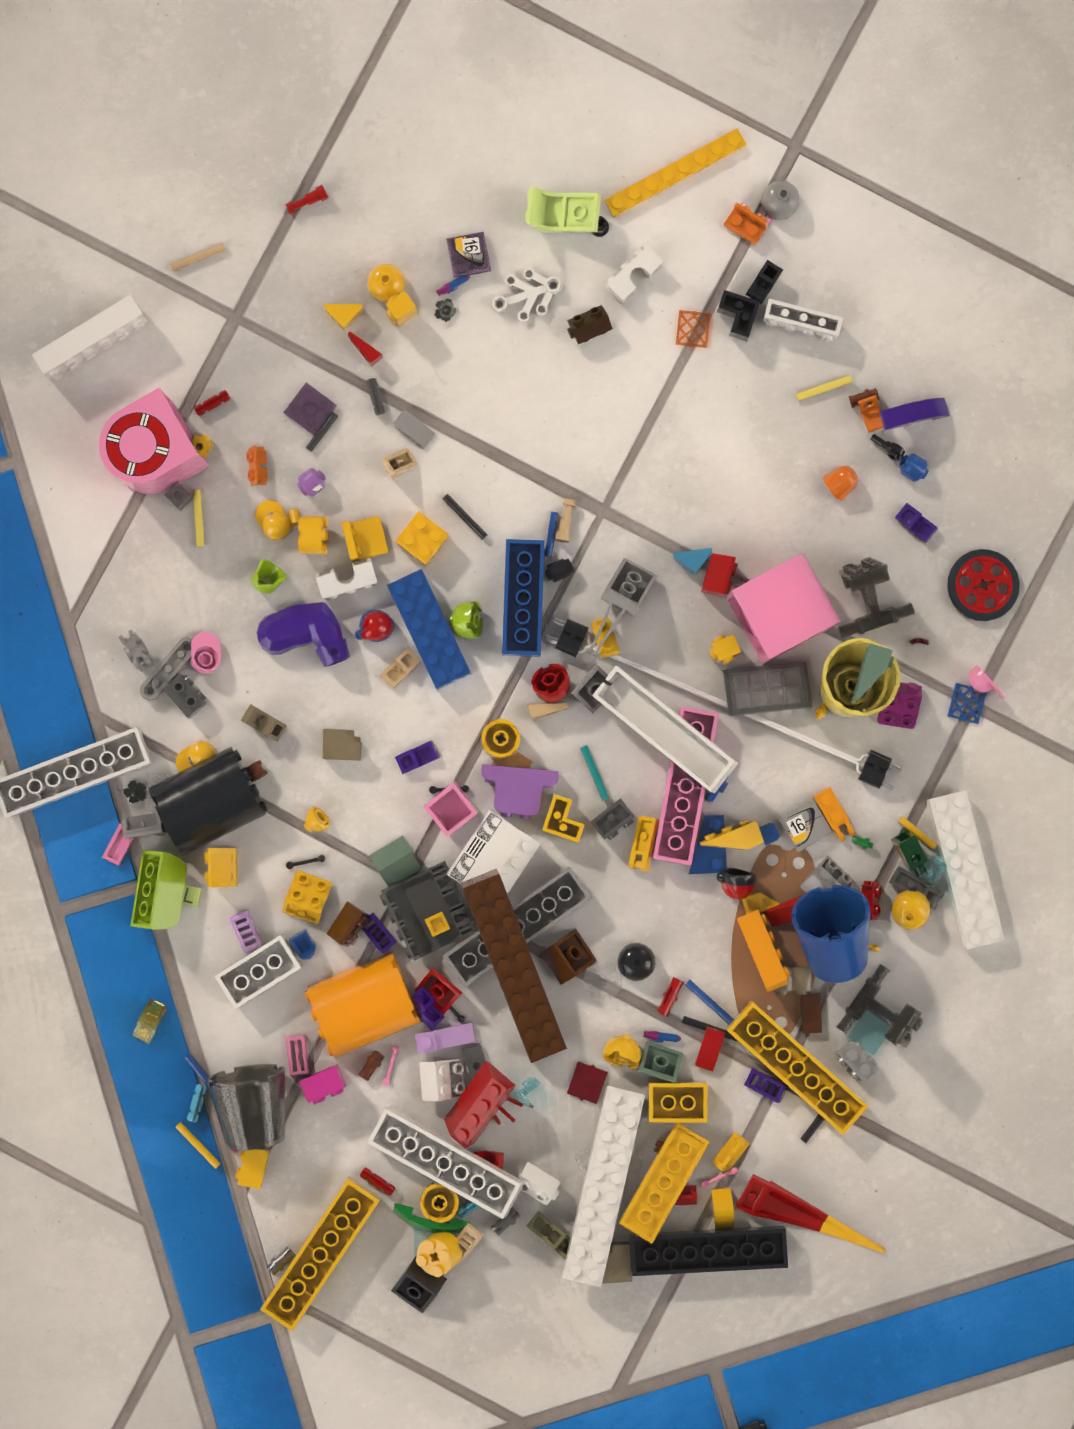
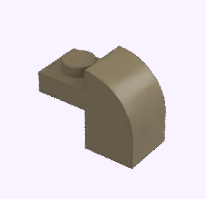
(263, 722)

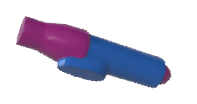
(452, 286)
(660, 1037)

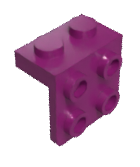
(904, 708)

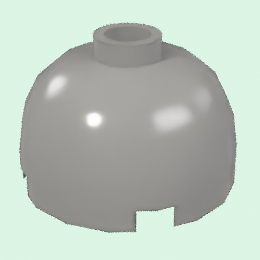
(780, 200)

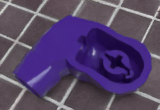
(304, 626)

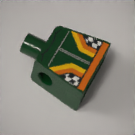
(907, 846)

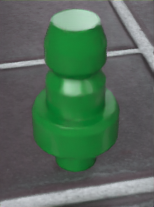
(862, 842)

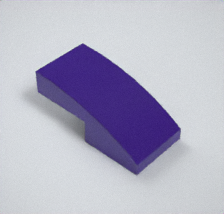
(916, 523)
(417, 757)
(426, 1010)

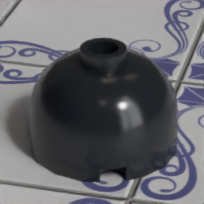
(636, 961)

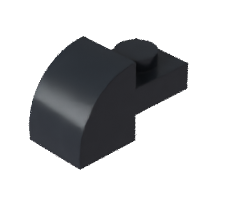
(764, 281)

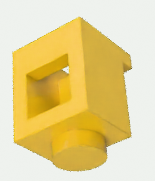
(205, 441)

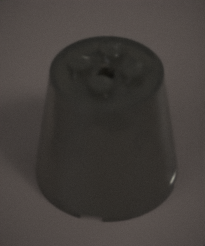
(250, 1105)

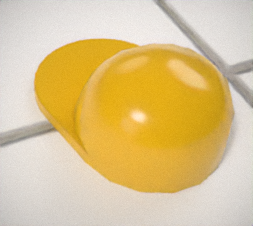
(273, 520)
(194, 754)

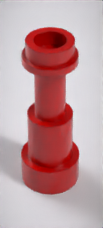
(310, 198)

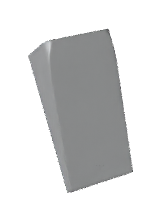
(413, 428)

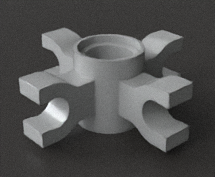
(136, 650)

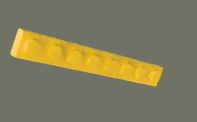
(675, 172)

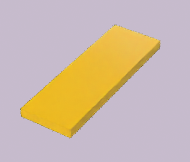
(663, 1182)

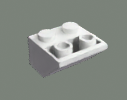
(442, 1079)

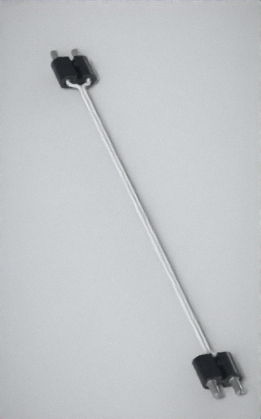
(874, 766)

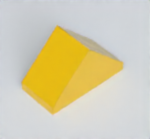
(344, 313)
(722, 1208)

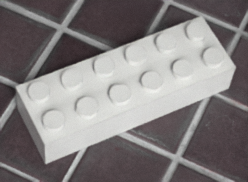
(90, 338)

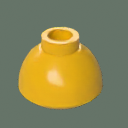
(316, 820)

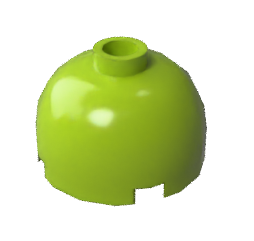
(466, 620)

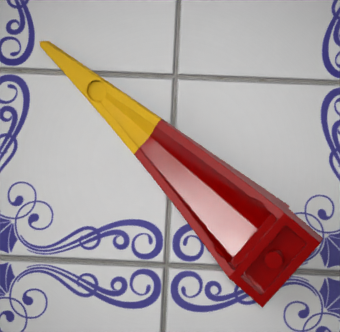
(775, 1203)

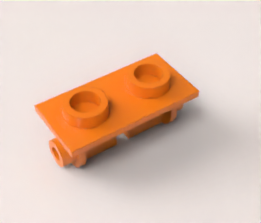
(255, 458)

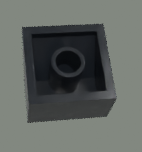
(418, 1286)

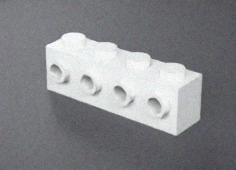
(802, 319)

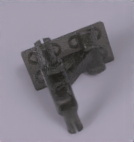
(864, 578)
(899, 1024)

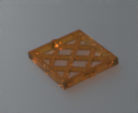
(679, 327)

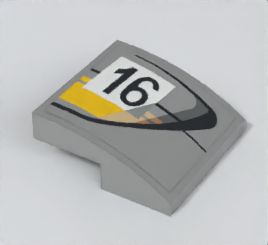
(805, 825)

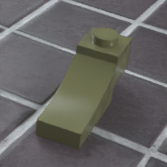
(550, 1233)

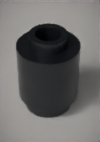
(559, 570)

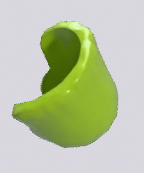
(268, 570)

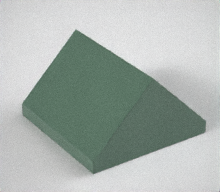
(395, 861)
(660, 1062)

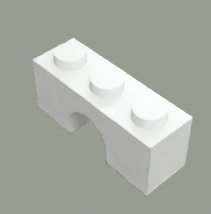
(645, 261)
(331, 585)

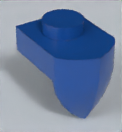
(303, 945)

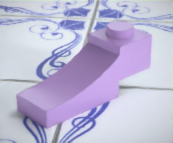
(444, 1037)

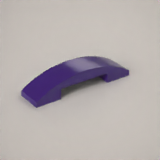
(914, 412)

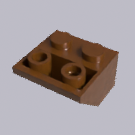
(348, 924)

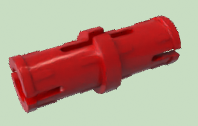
(670, 997)

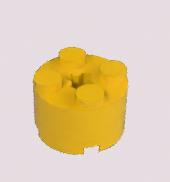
(313, 534)
(494, 730)
(434, 1211)
(439, 1253)

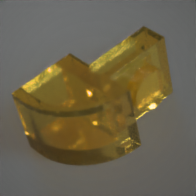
(149, 1021)

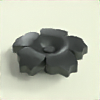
(445, 310)
(135, 791)

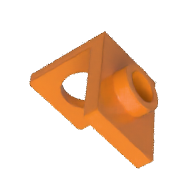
(871, 414)

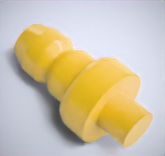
(821, 711)

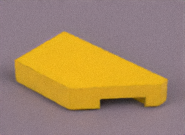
(758, 902)

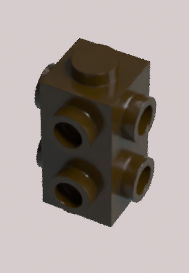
(589, 325)

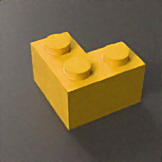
(557, 822)

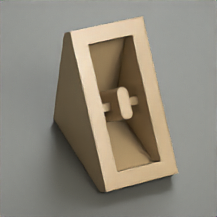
(399, 463)

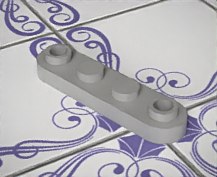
(167, 670)

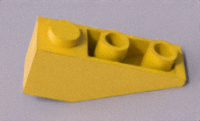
(741, 837)

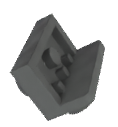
(612, 819)

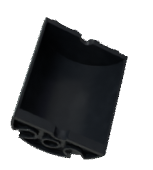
(207, 801)

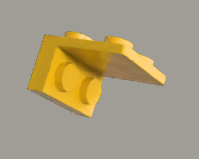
(365, 538)
(306, 897)

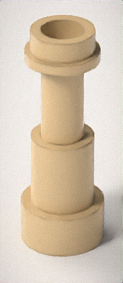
(565, 523)

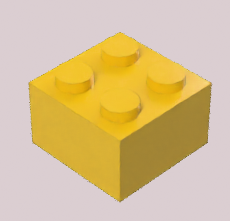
(422, 538)

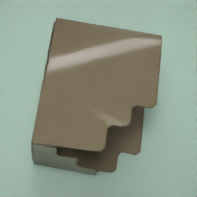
(341, 745)
(618, 1263)

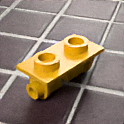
(730, 1152)

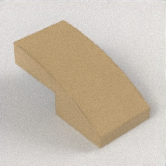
(400, 668)

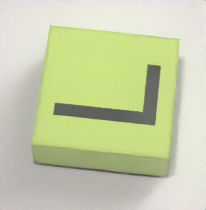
(191, 895)

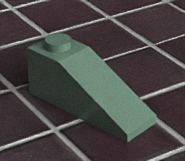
(874, 664)

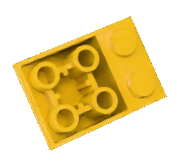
(222, 867)

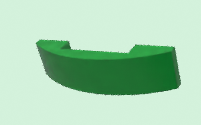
(405, 1214)

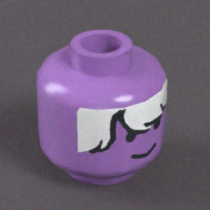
(311, 482)

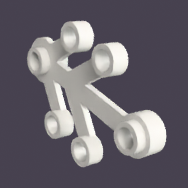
(530, 293)

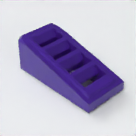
(388, 945)
(783, 1087)

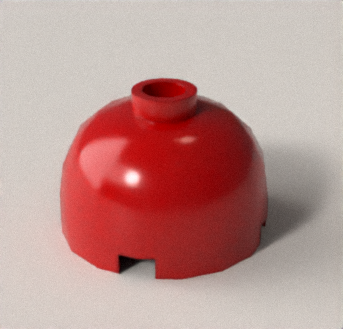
(551, 683)

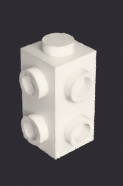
(539, 1184)

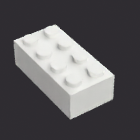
(258, 971)

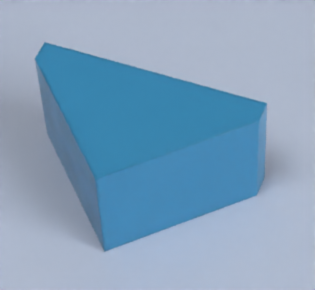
(692, 559)

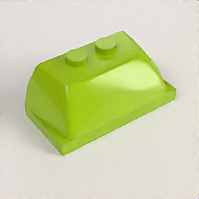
(159, 891)

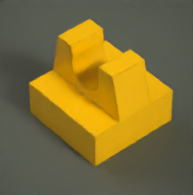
(437, 924)

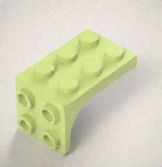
(562, 211)

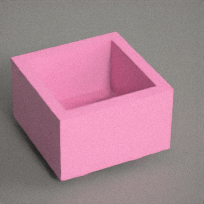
(450, 808)

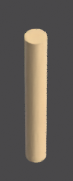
(197, 257)

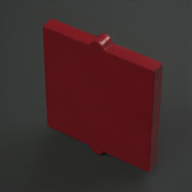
(587, 1082)

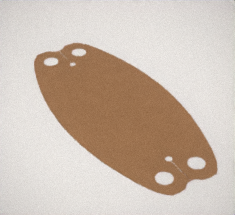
(745, 975)

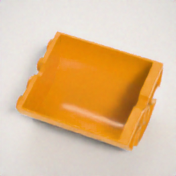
(362, 1005)

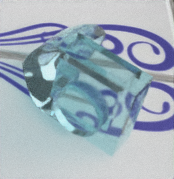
(528, 1085)

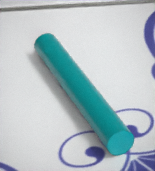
(594, 772)

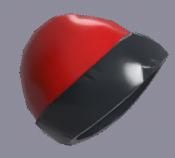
(737, 883)

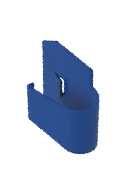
(769, 833)

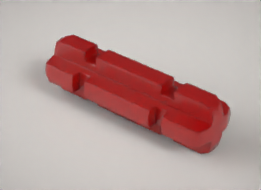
(212, 403)
(377, 1181)

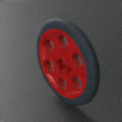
(958, 593)

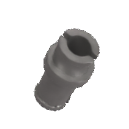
(504, 1223)
(278, 1262)

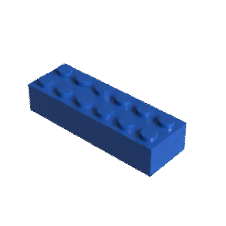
(523, 598)
(429, 629)

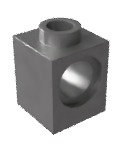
(178, 495)

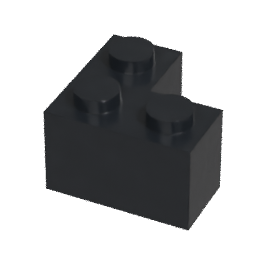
(742, 309)

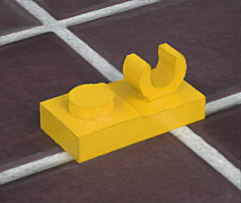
(610, 646)

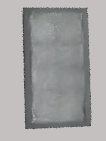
(767, 688)

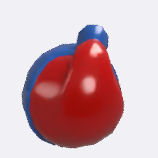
(375, 626)

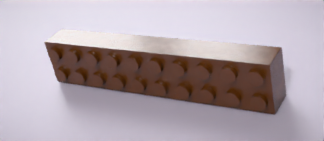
(513, 965)

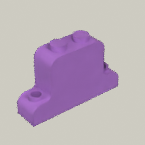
(518, 788)

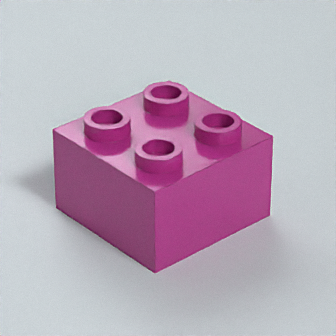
(322, 1084)

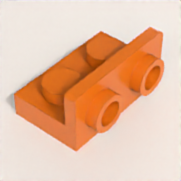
(746, 223)

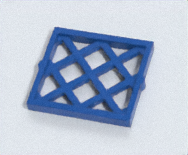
(953, 700)

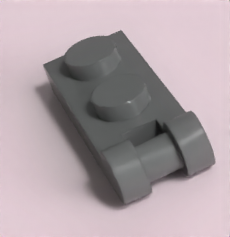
(907, 881)

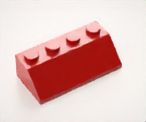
(478, 1105)

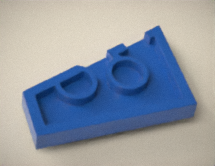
(707, 858)

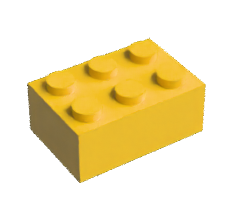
(677, 1102)

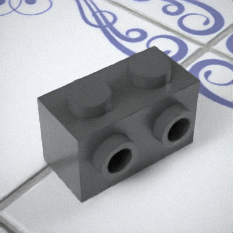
(185, 696)

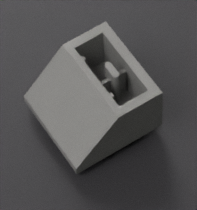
(825, 875)

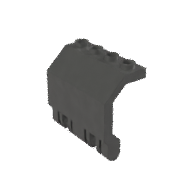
(419, 899)

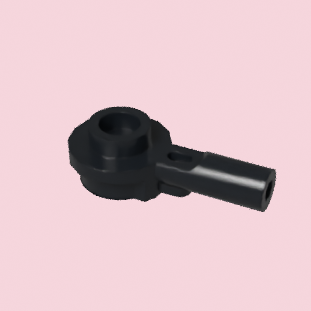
(894, 450)

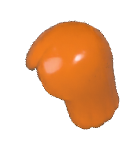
(841, 482)

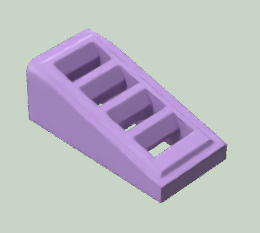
(245, 914)

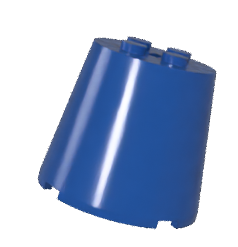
(833, 931)

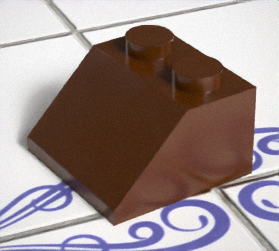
(568, 956)

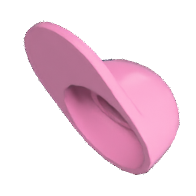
(205, 652)
(982, 682)

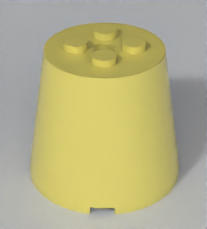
(843, 669)

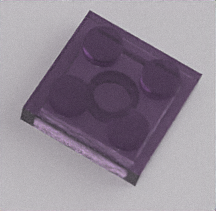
(310, 409)

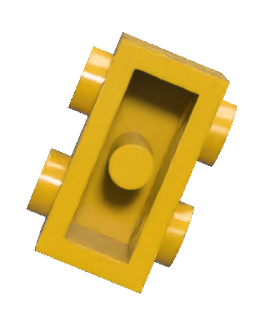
(724, 649)

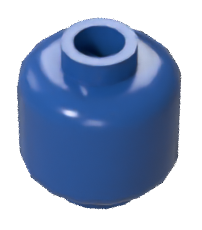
(913, 467)

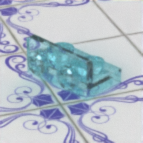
(934, 873)

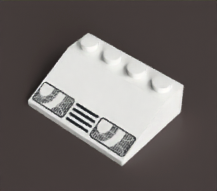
(492, 847)

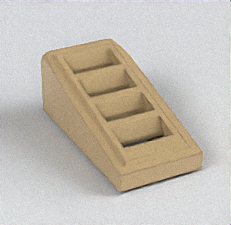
(544, 709)
(466, 1242)

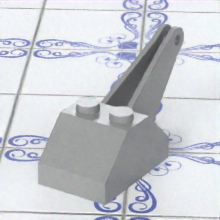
(626, 592)

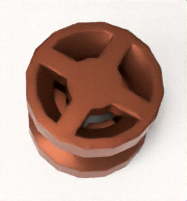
(256, 771)

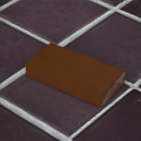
(811, 1013)

